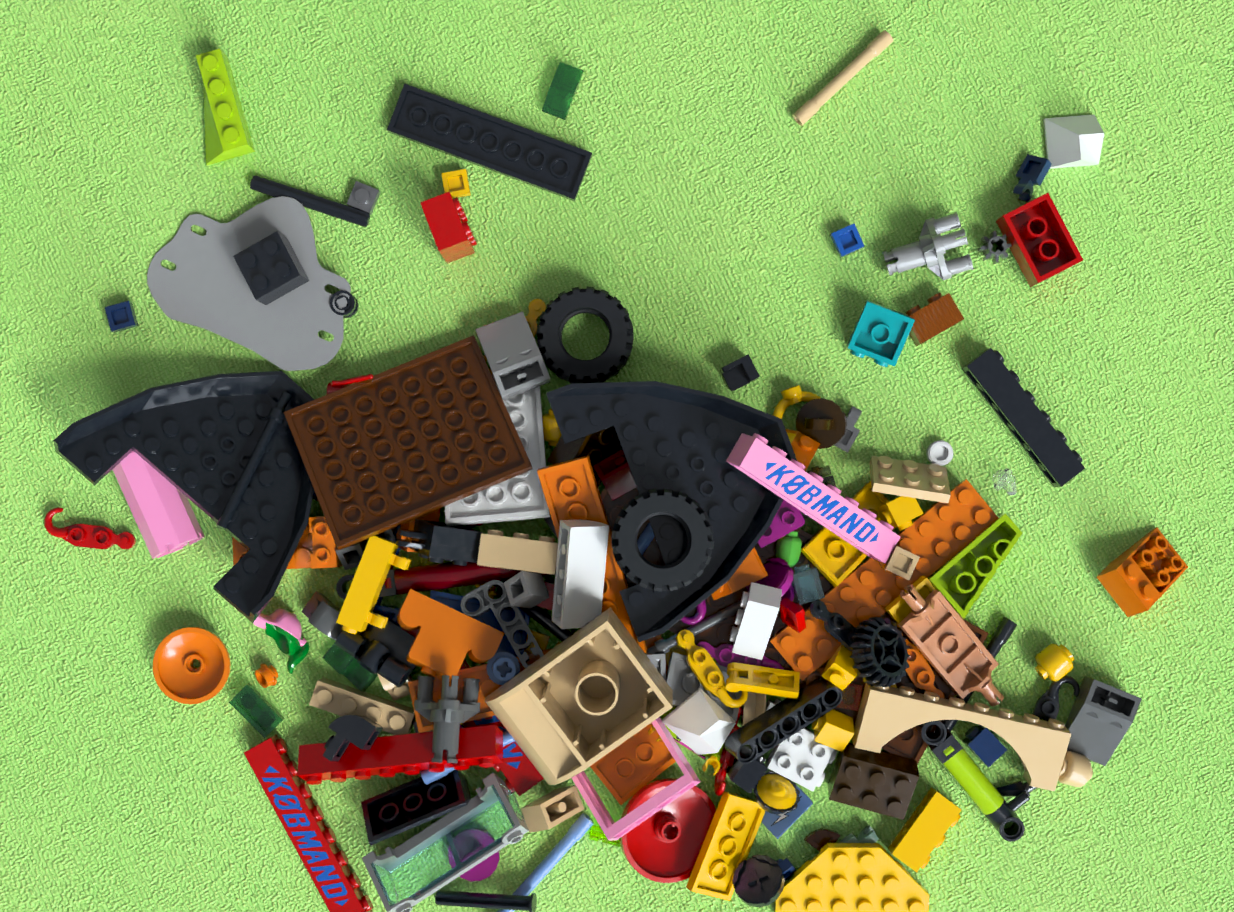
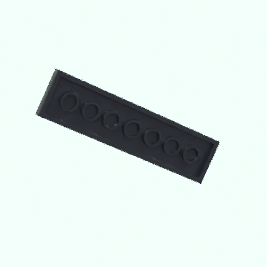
(489, 142)

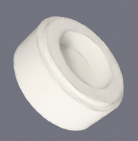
(939, 453)

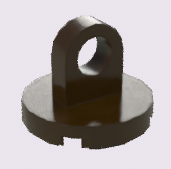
(822, 422)

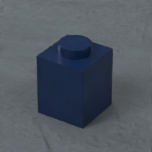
(984, 744)

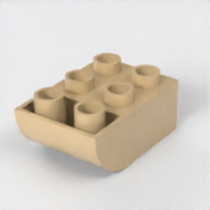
(581, 699)

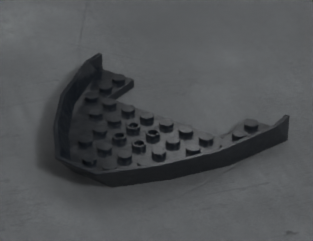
(200, 441)
(681, 444)

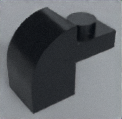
(351, 729)

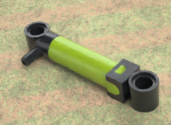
(974, 781)

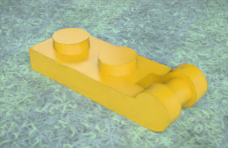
(762, 680)

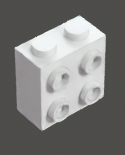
(801, 759)

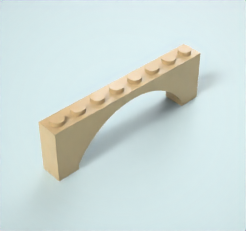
(892, 710)

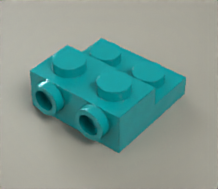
(880, 334)

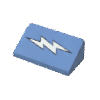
(780, 823)

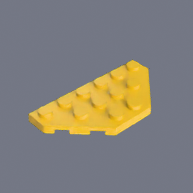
(852, 880)

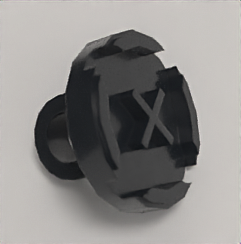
(758, 881)

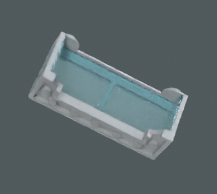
(447, 847)

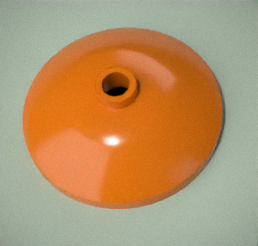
(175, 669)

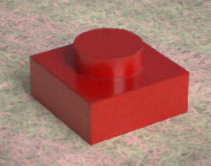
(792, 615)

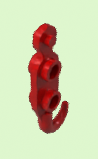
(88, 535)
(725, 760)

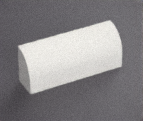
(579, 572)

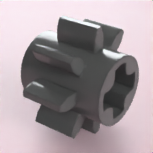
(1001, 247)

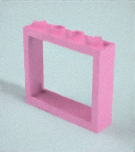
(616, 830)

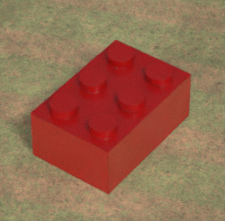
(449, 227)
(1039, 240)

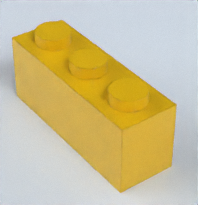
(925, 830)

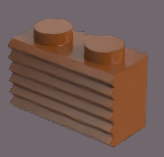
(933, 318)

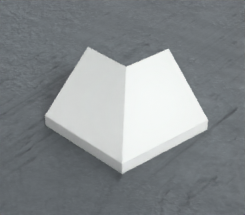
(1073, 141)
(700, 723)

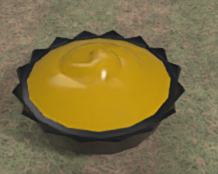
(776, 793)

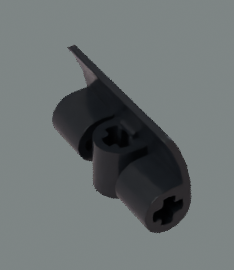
(381, 651)

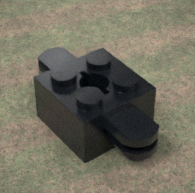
(442, 542)

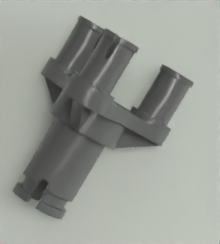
(447, 712)

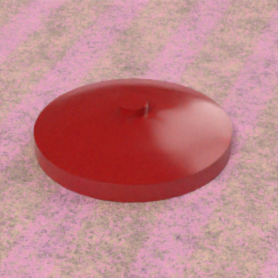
(671, 839)

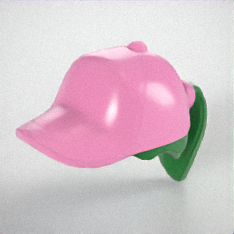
(286, 632)

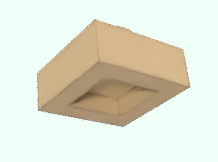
(902, 563)

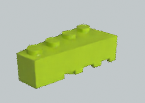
(970, 570)

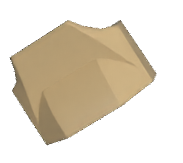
(753, 707)

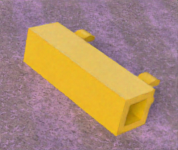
(367, 585)

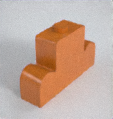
(445, 636)

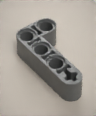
(497, 607)

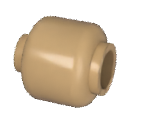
(1075, 770)

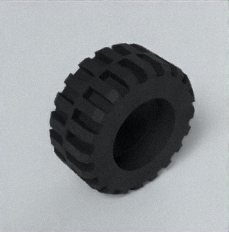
(577, 302)
(698, 547)

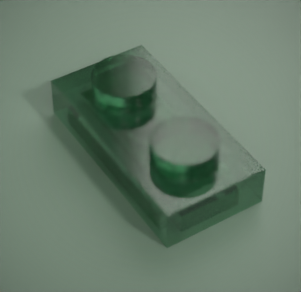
(256, 710)

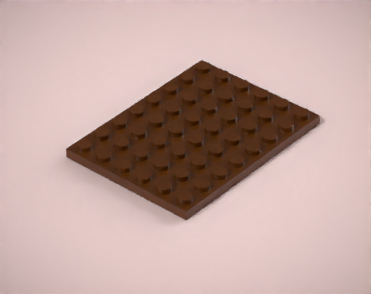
(407, 442)

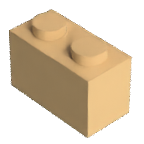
(552, 808)

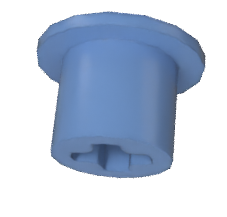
(502, 667)

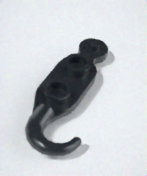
(833, 623)
(1048, 704)

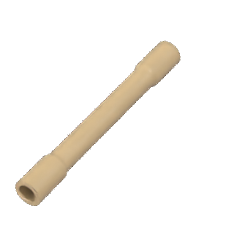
(872, 50)

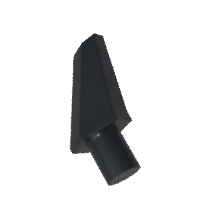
(1015, 789)

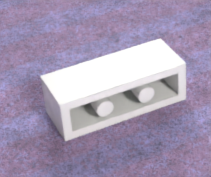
(755, 620)

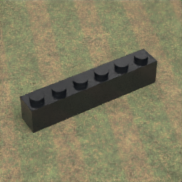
(1023, 417)

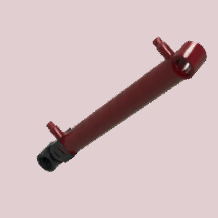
(434, 578)

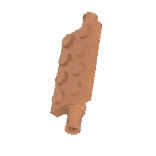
(949, 645)

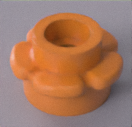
(266, 675)

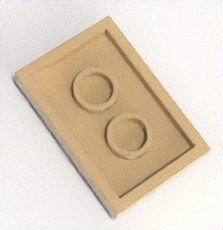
(909, 479)

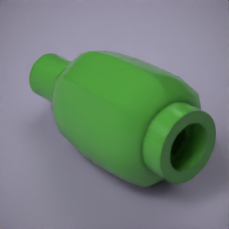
(789, 548)

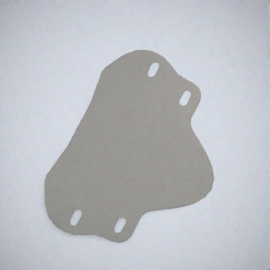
(214, 295)

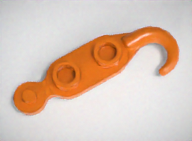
(920, 671)

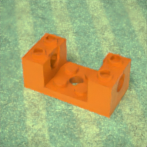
(314, 549)

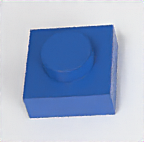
(847, 240)

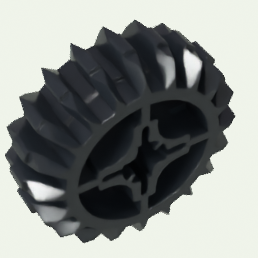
(879, 652)

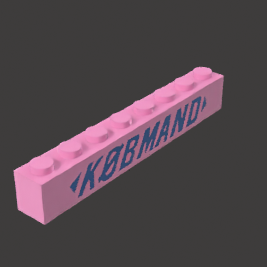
(812, 497)

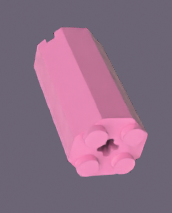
(157, 507)

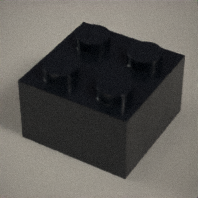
(271, 268)

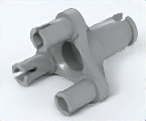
(931, 249)

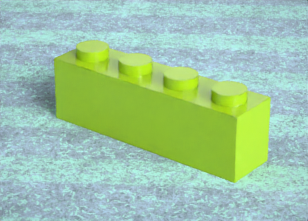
(224, 118)

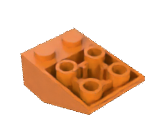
(1142, 573)

